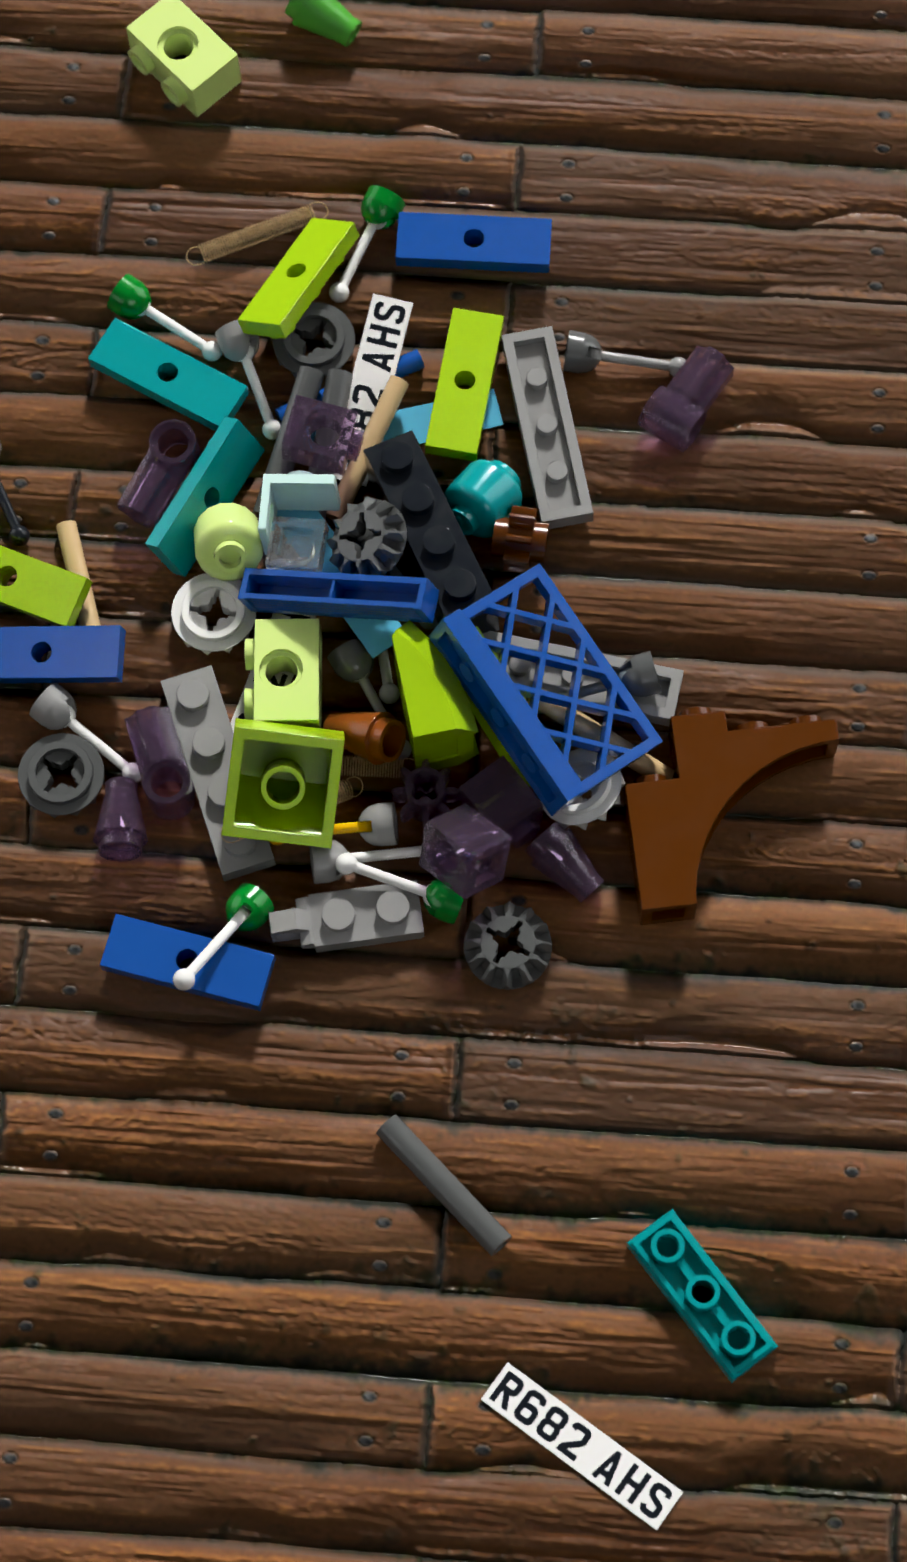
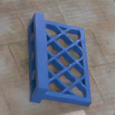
(504, 703)

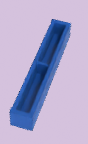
(339, 595)

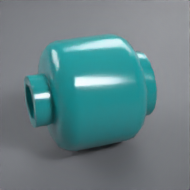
(482, 495)

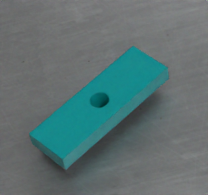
(144, 364)
(212, 481)
(721, 1325)

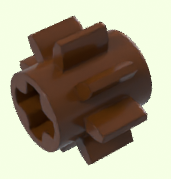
(520, 539)

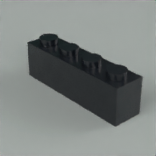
(434, 537)

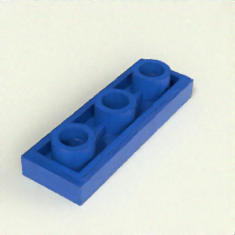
(444, 239)
(77, 654)
(156, 951)

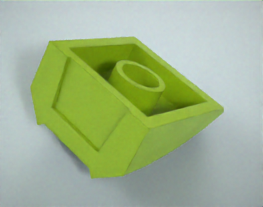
(432, 701)

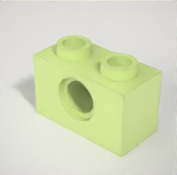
(173, 31)
(292, 648)

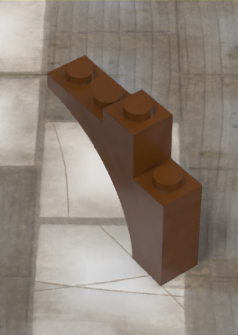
(714, 769)

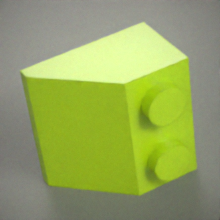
(283, 783)

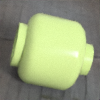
(227, 541)

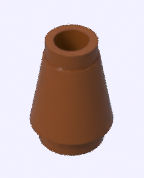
(369, 735)

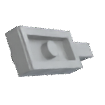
(350, 918)

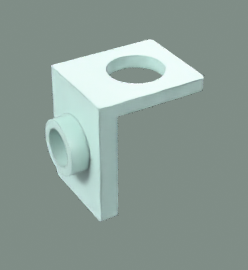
(295, 492)

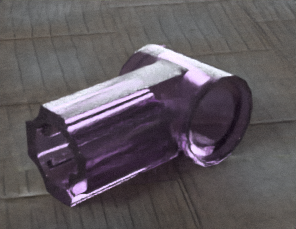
(681, 408)
(160, 476)
(160, 760)

